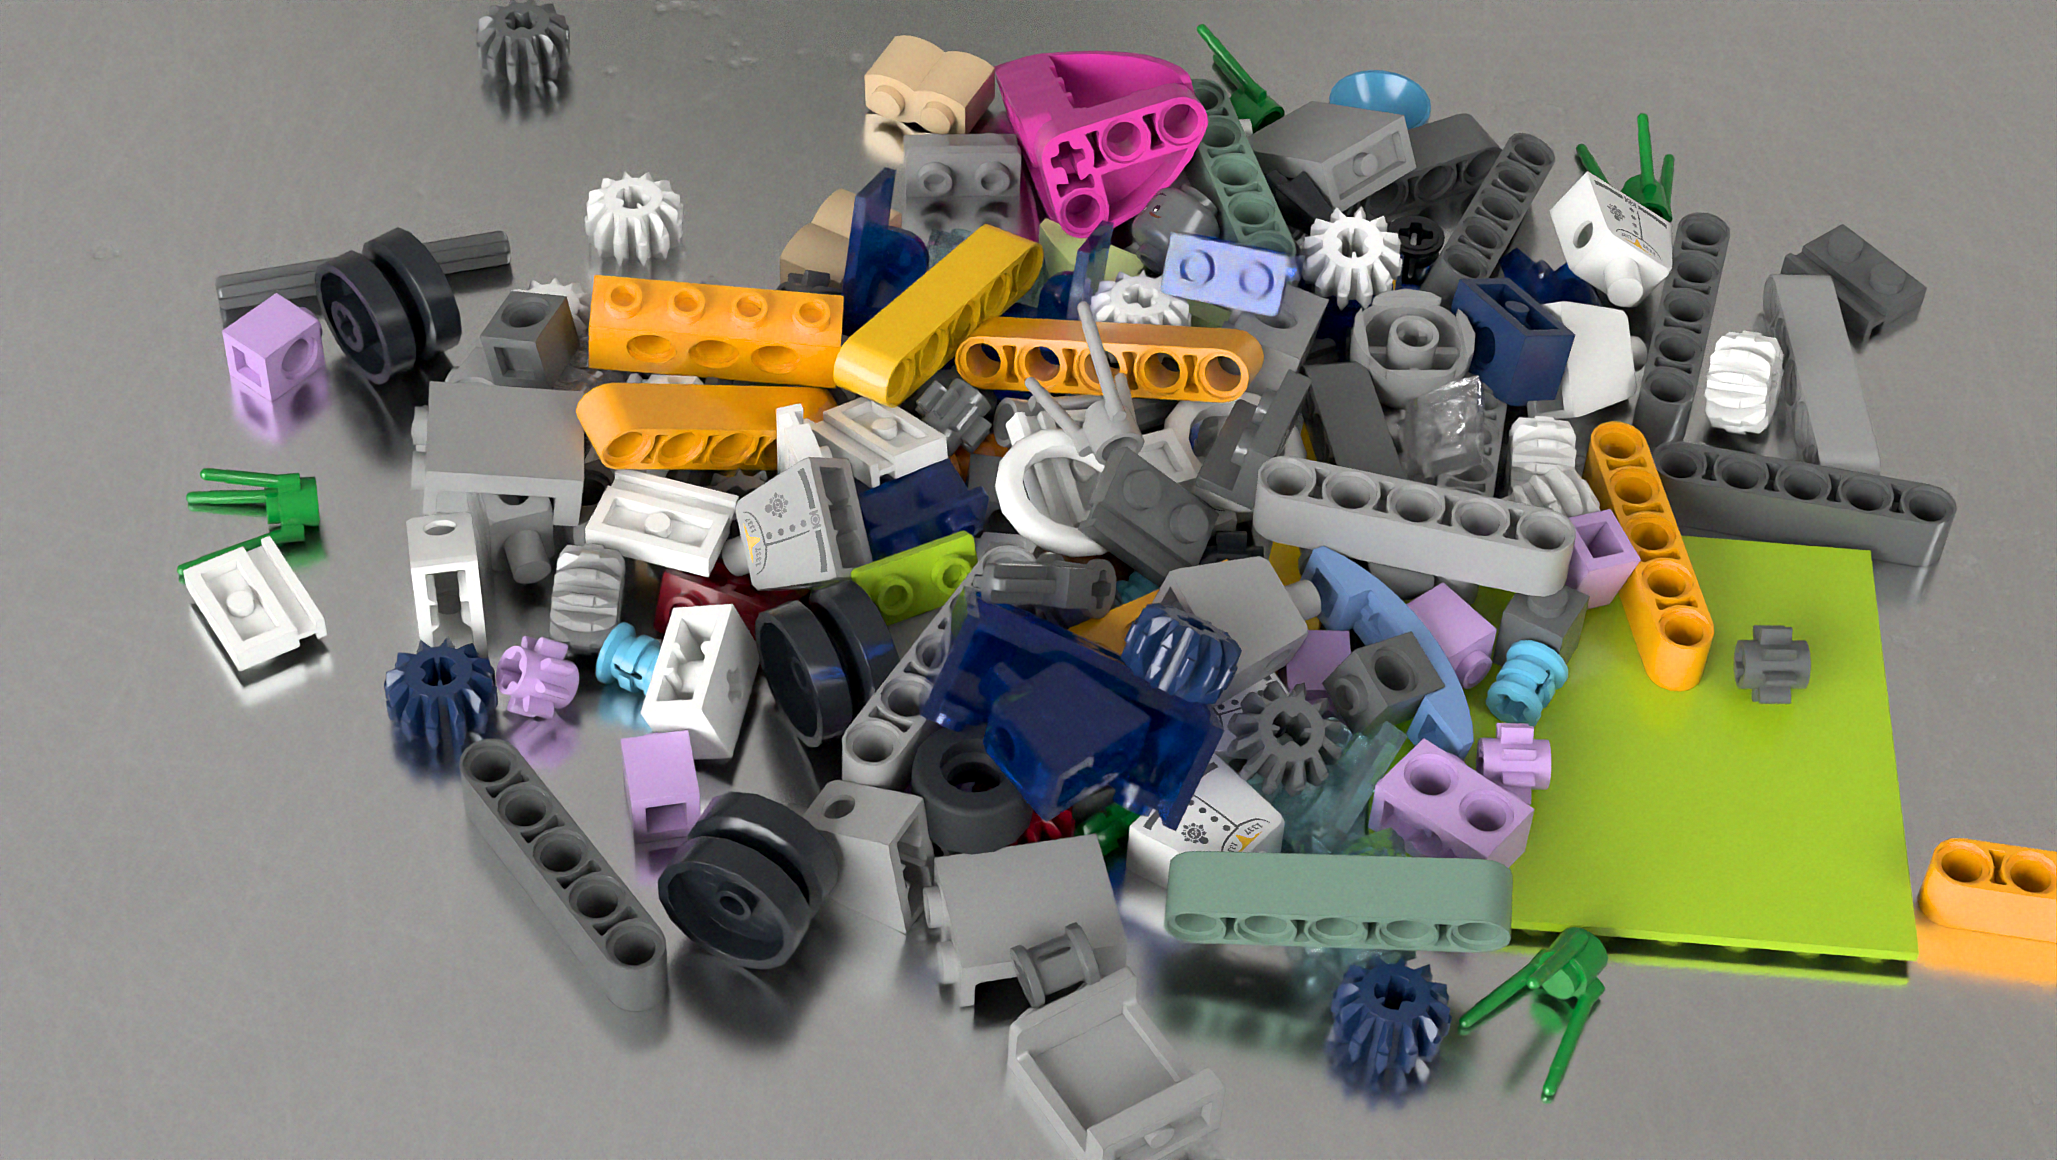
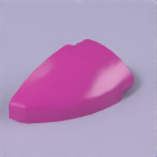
(1100, 130)

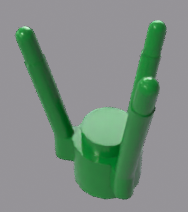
(1250, 99)
(1641, 187)
(287, 501)
(1563, 971)

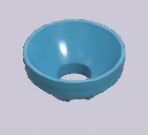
(1384, 93)

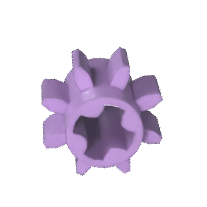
(537, 677)
(1515, 759)

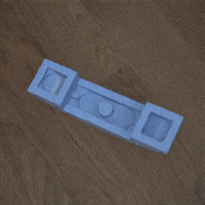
(1363, 603)

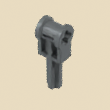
(1050, 584)

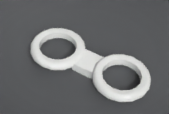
(1164, 449)

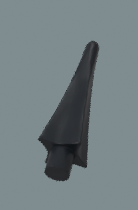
(1298, 200)

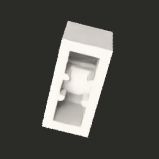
(703, 678)

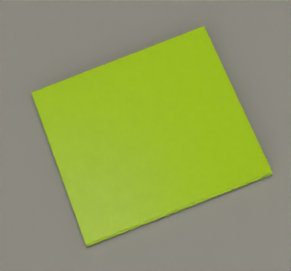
(1716, 809)

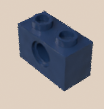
(1517, 341)

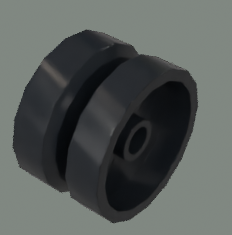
(388, 305)
(824, 659)
(748, 880)

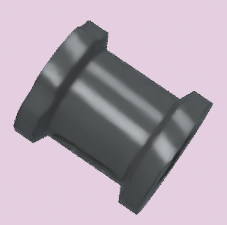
(1055, 964)

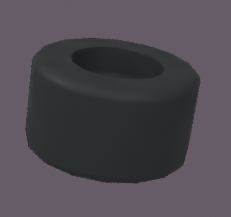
(961, 818)

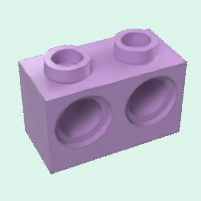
(1449, 809)

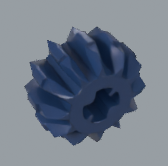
(1181, 653)
(441, 693)
(1391, 1013)

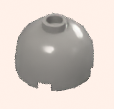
(1411, 344)

